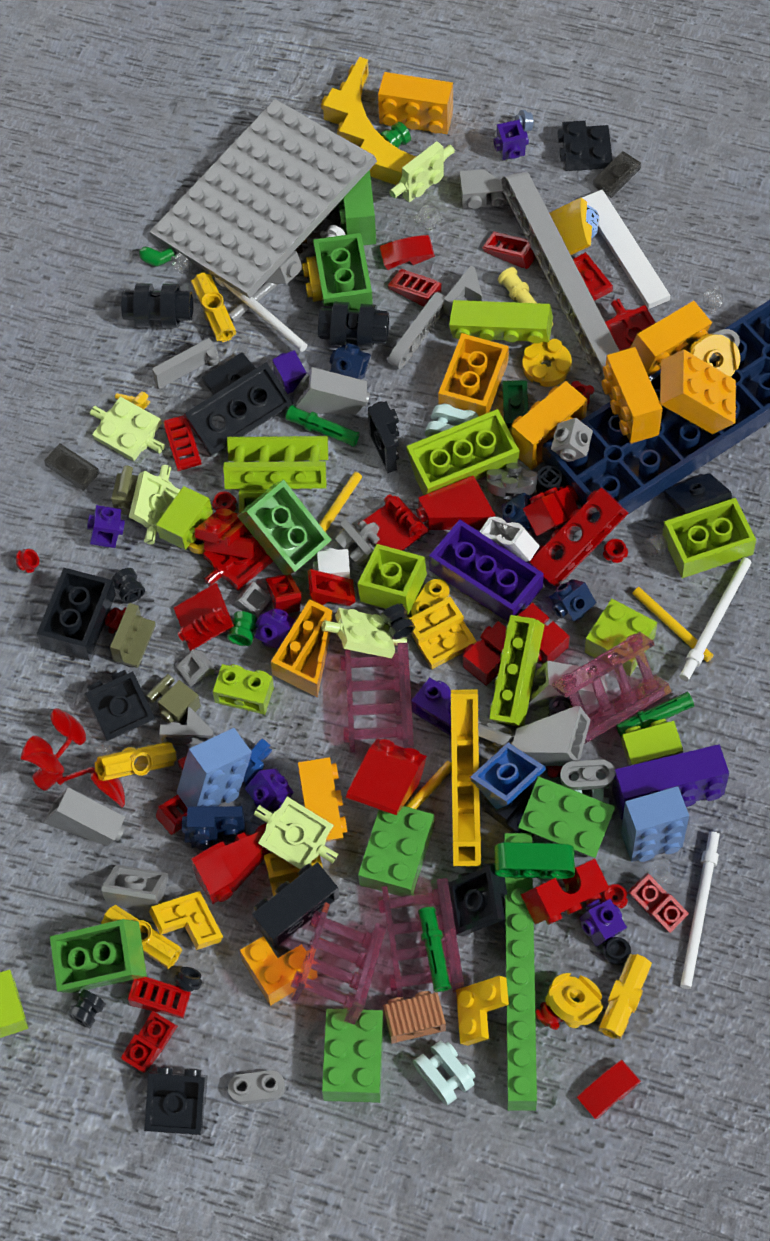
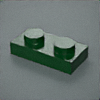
(514, 400)

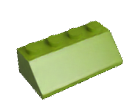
(462, 452)

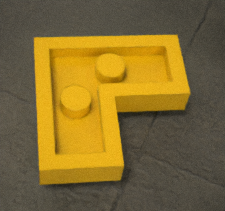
(188, 912)
(473, 1005)

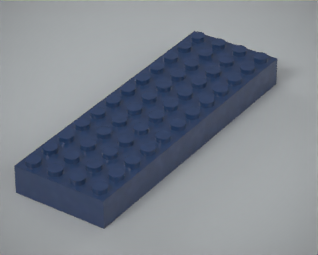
(648, 467)

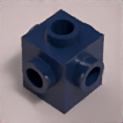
(349, 361)
(514, 511)
(572, 600)

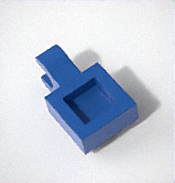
(255, 764)

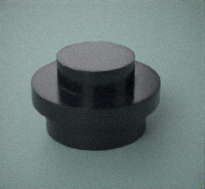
(616, 950)
(188, 979)

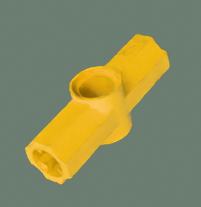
(218, 316)
(122, 763)
(155, 945)
(625, 996)

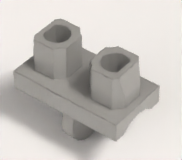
(351, 534)

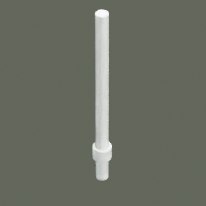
(268, 317)
(696, 655)
(709, 861)

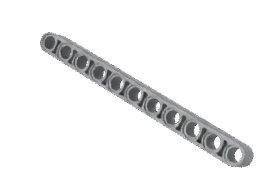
(560, 270)

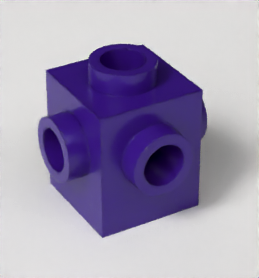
(511, 140)
(105, 521)
(273, 627)
(269, 789)
(602, 921)

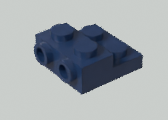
(208, 823)

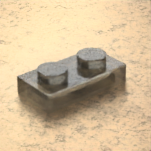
(617, 174)
(71, 466)

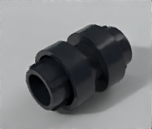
(147, 305)
(340, 324)

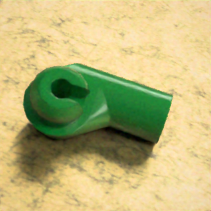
(155, 257)

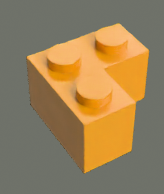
(272, 973)

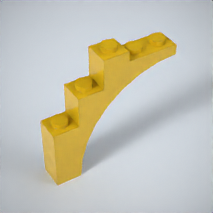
(347, 111)
(464, 764)

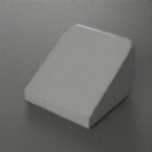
(252, 599)
(195, 667)

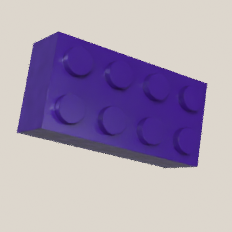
(485, 571)
(697, 773)

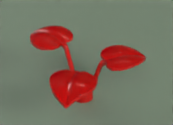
(51, 770)

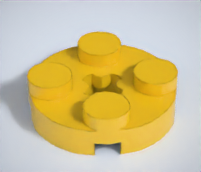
(721, 347)
(542, 374)
(574, 1012)

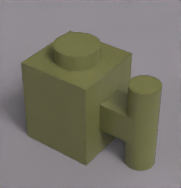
(124, 490)
(174, 700)

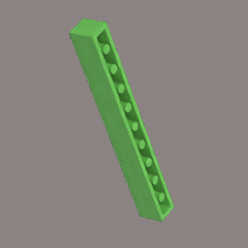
(521, 992)

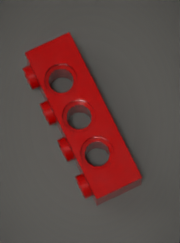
(592, 535)

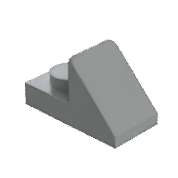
(465, 289)
(186, 735)

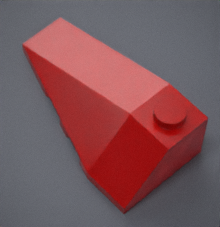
(226, 867)

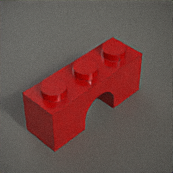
(549, 900)

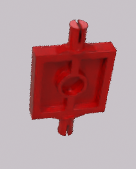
(628, 324)
(236, 569)

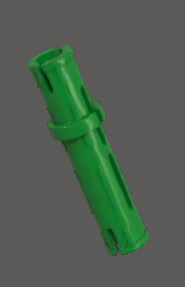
(312, 421)
(661, 711)
(436, 959)

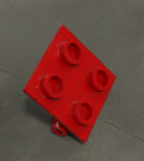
(396, 524)
(203, 617)

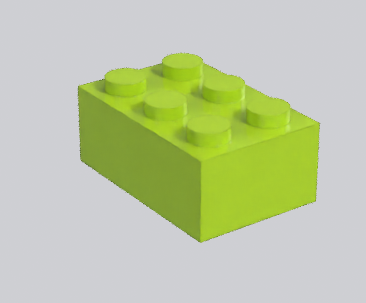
(709, 537)

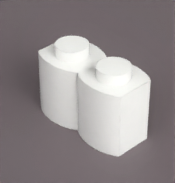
(511, 537)

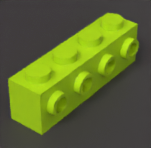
(501, 320)
(516, 671)

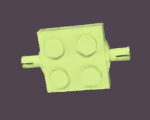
(422, 172)
(127, 429)
(152, 499)
(363, 632)
(295, 834)

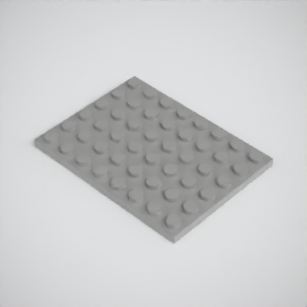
(263, 197)

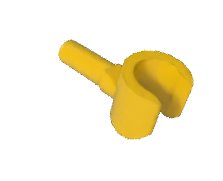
(140, 400)

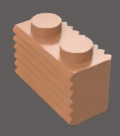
(414, 1016)

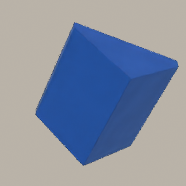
(506, 775)

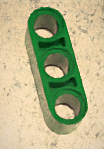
(534, 860)

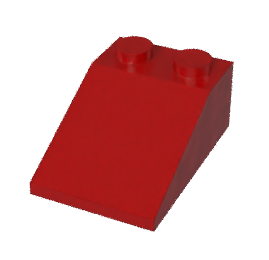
(387, 776)

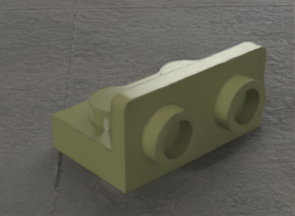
(132, 637)

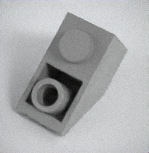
(481, 190)

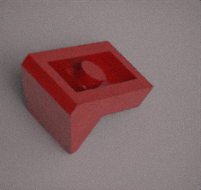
(330, 588)
(284, 593)

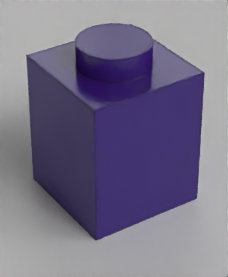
(288, 370)

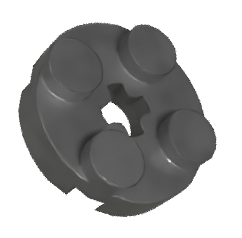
(511, 480)

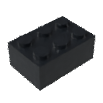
(76, 614)
(294, 904)

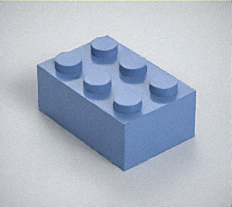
(214, 770)
(654, 824)

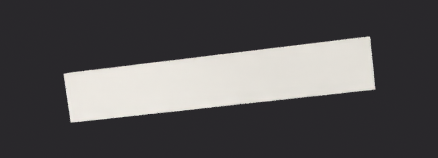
(627, 251)

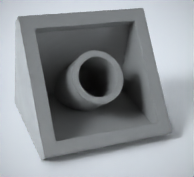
(134, 888)

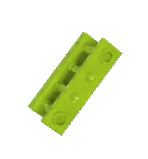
(276, 448)

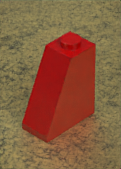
(454, 503)

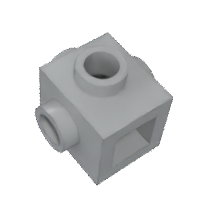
(571, 439)

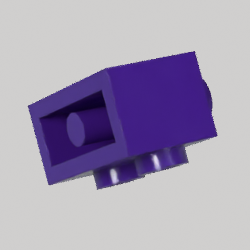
(434, 704)

